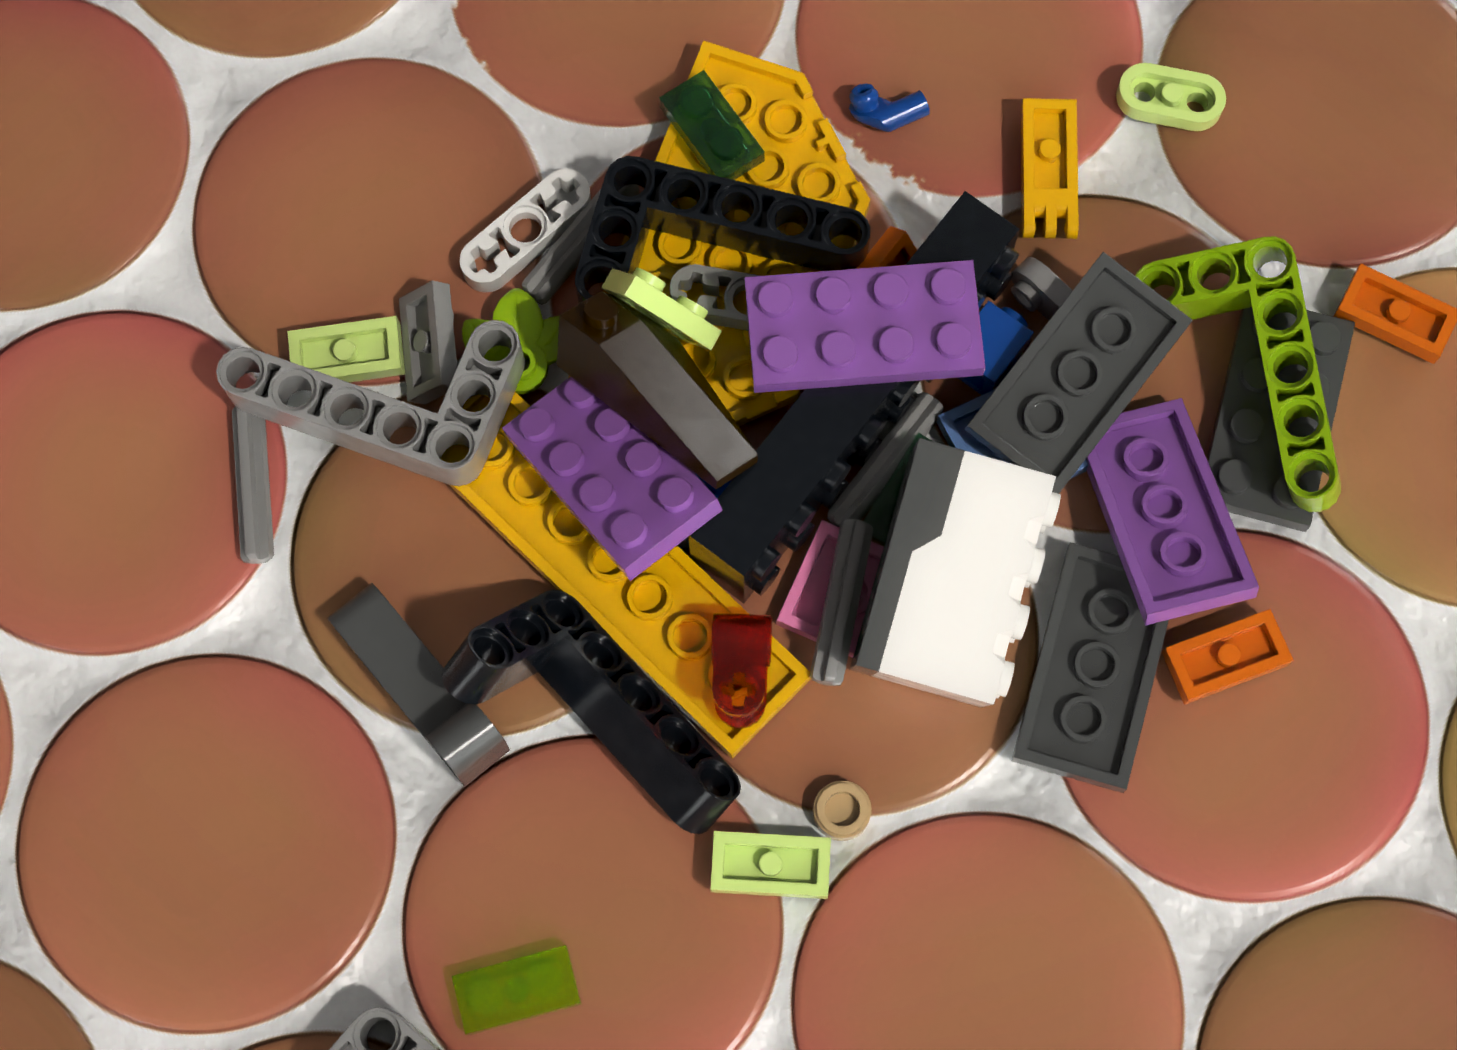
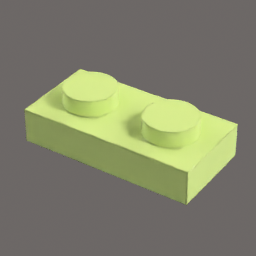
(645, 295)
(351, 349)
(770, 864)

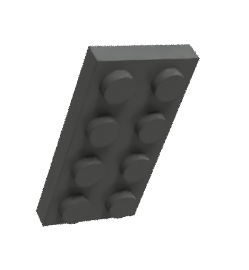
(1079, 372)
(1244, 437)
(1090, 675)

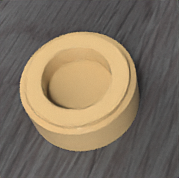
(842, 810)

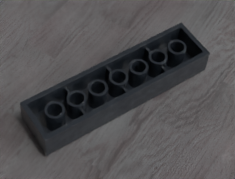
(832, 429)

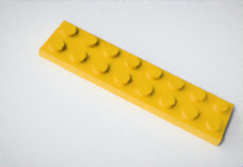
(655, 618)

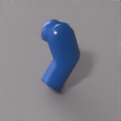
(883, 114)

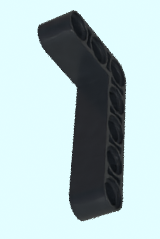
(707, 222)
(606, 692)

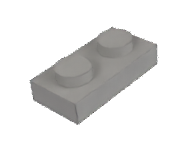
(428, 341)

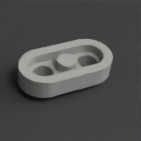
(1038, 287)

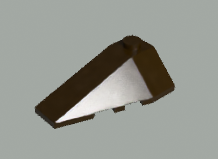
(652, 385)

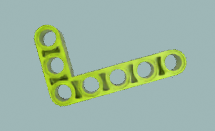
(1277, 347)

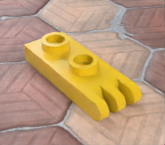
(1049, 166)

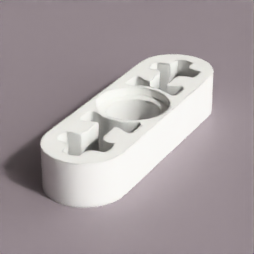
(486, 242)

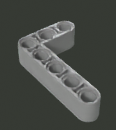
(385, 414)

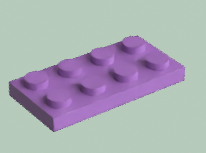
(864, 326)
(611, 476)
(1168, 515)

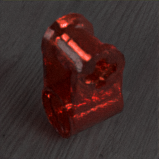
(740, 660)

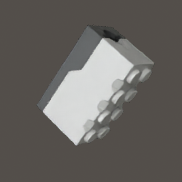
(956, 574)

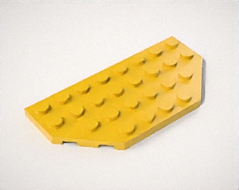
(799, 160)

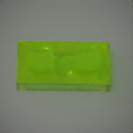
(516, 990)

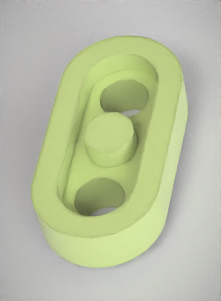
(1169, 94)

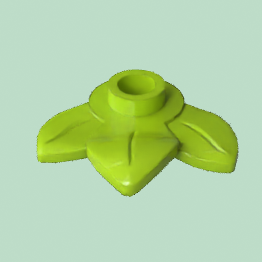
(536, 336)

